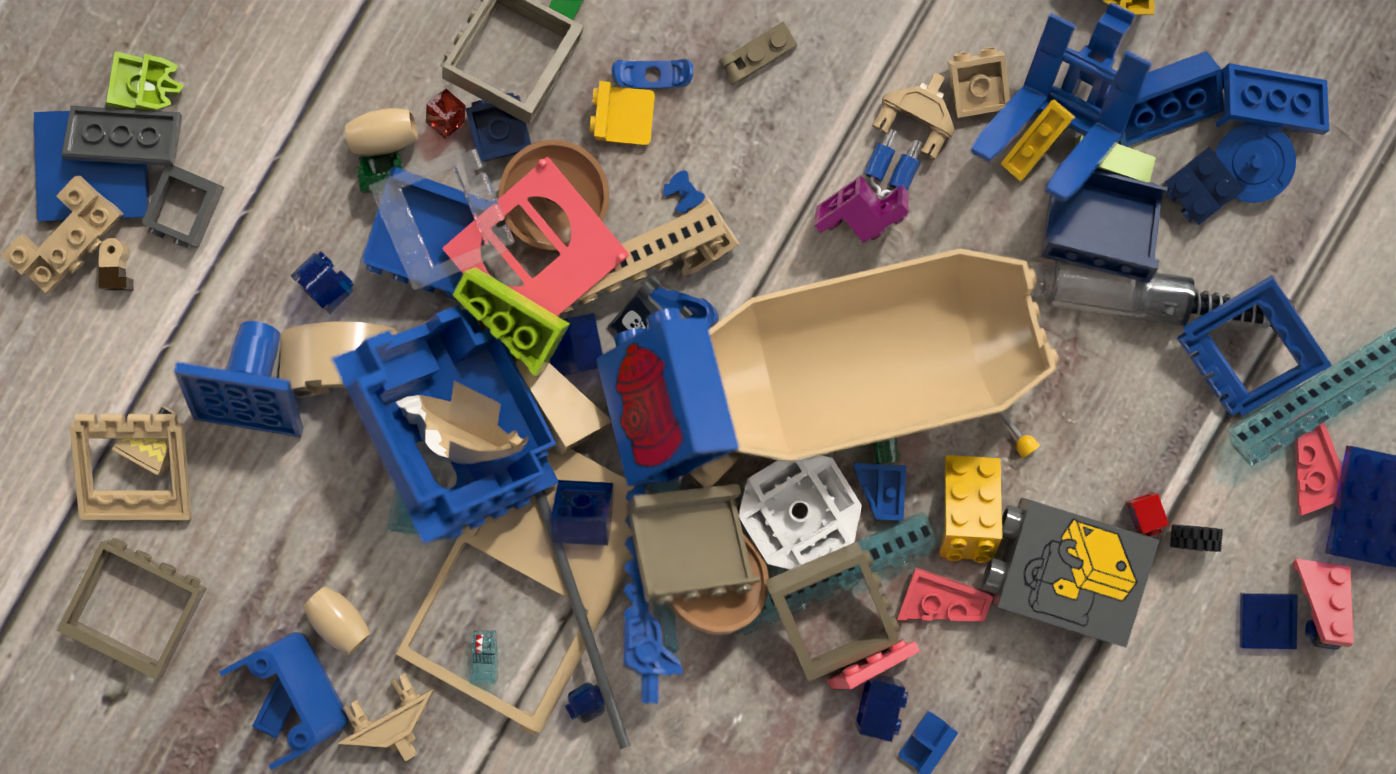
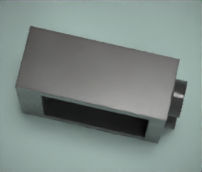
(203, 217)

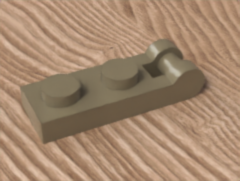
(758, 52)

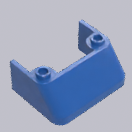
(307, 688)

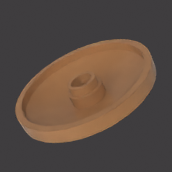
(578, 168)
(729, 611)

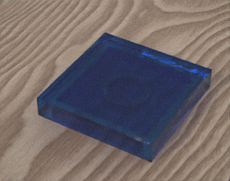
(1268, 620)

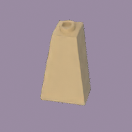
(564, 408)

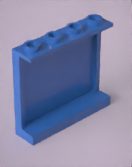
(439, 216)

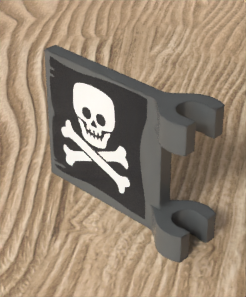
(639, 307)

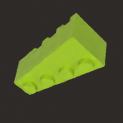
(514, 319)

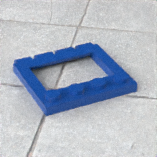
(1288, 326)

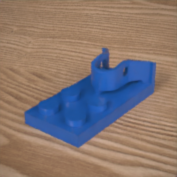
(1274, 99)

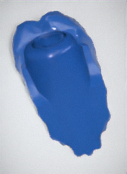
(698, 306)

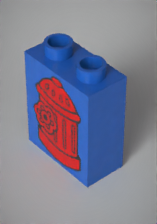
(666, 399)

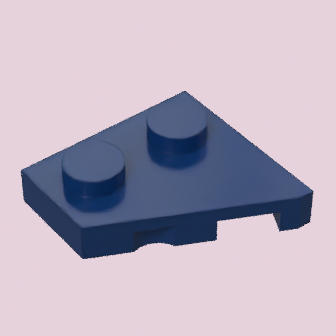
(883, 489)

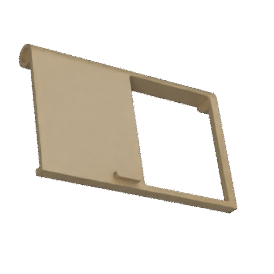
(523, 544)

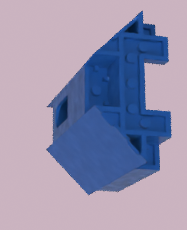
(427, 364)

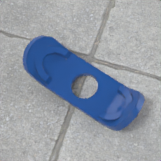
(632, 73)

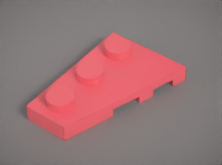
(939, 597)
(872, 665)

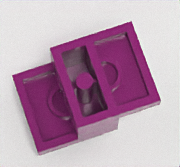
(862, 210)

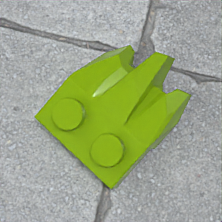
(141, 82)

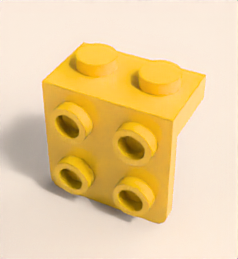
(622, 114)

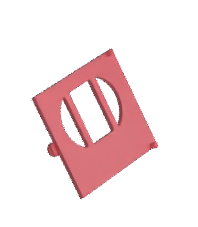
(579, 267)

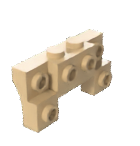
(77, 235)

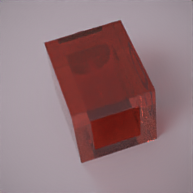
(445, 113)

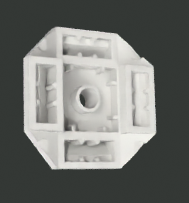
(830, 514)

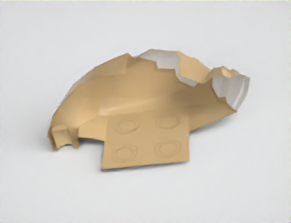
(463, 428)

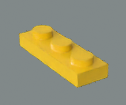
(1037, 140)

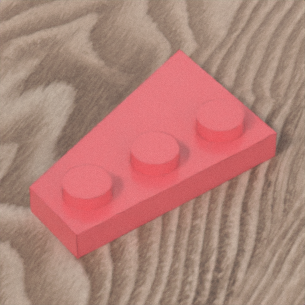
(1316, 470)
(1330, 599)

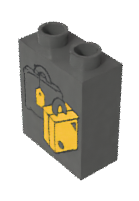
(1070, 571)

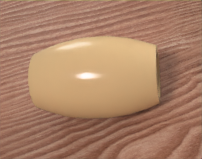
(381, 131)
(336, 620)

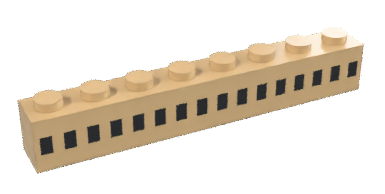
(659, 247)

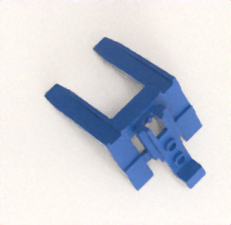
(1093, 65)

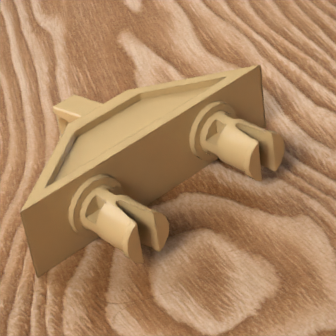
(393, 728)

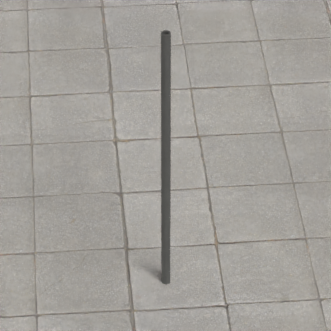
(584, 626)

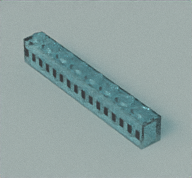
(1316, 400)
(886, 548)

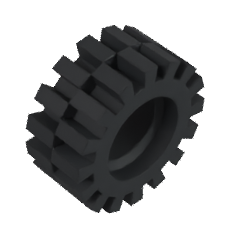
(1196, 538)

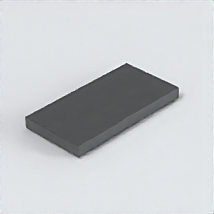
(122, 136)

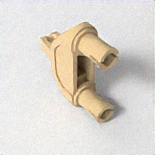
(924, 105)

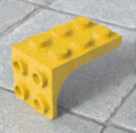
(971, 508)

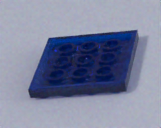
(1365, 508)

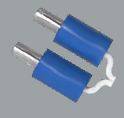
(881, 159)

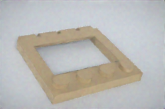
(130, 504)

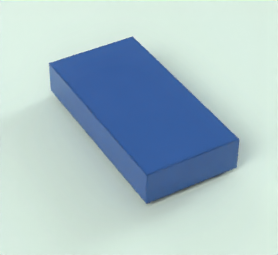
(274, 711)

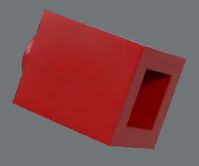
(1148, 514)

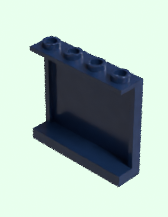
(1107, 226)

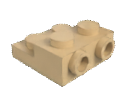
(979, 82)

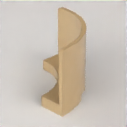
(309, 350)

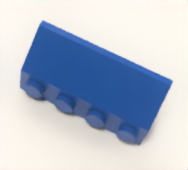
(1175, 98)

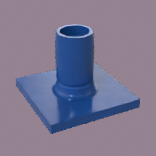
(244, 391)

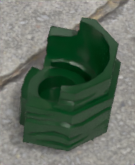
(376, 169)

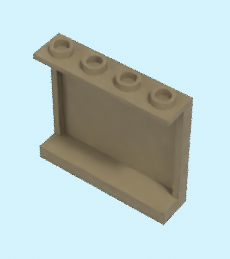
(690, 544)

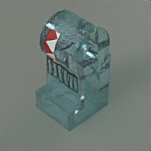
(484, 657)

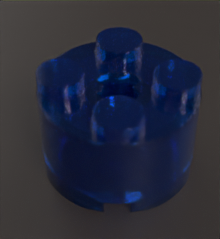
(323, 282)

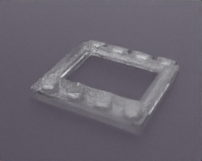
(405, 231)

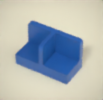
(928, 743)

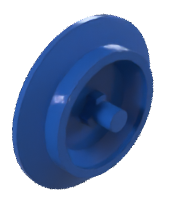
(1259, 160)

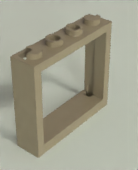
(534, 11)
(816, 571)
(110, 647)

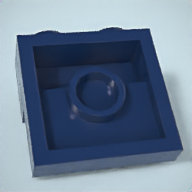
(496, 131)
(1202, 186)

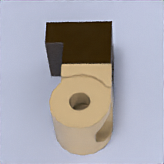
(112, 266)

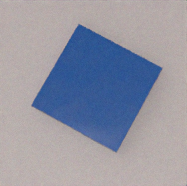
(118, 182)

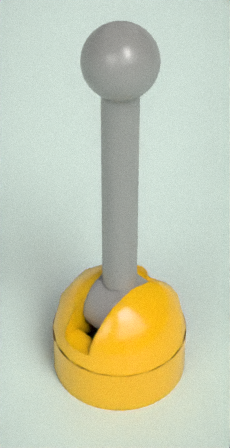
(1025, 443)

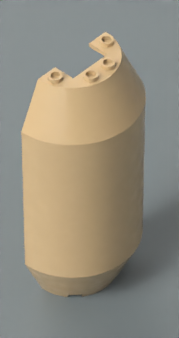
(881, 353)

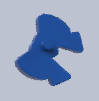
(681, 183)

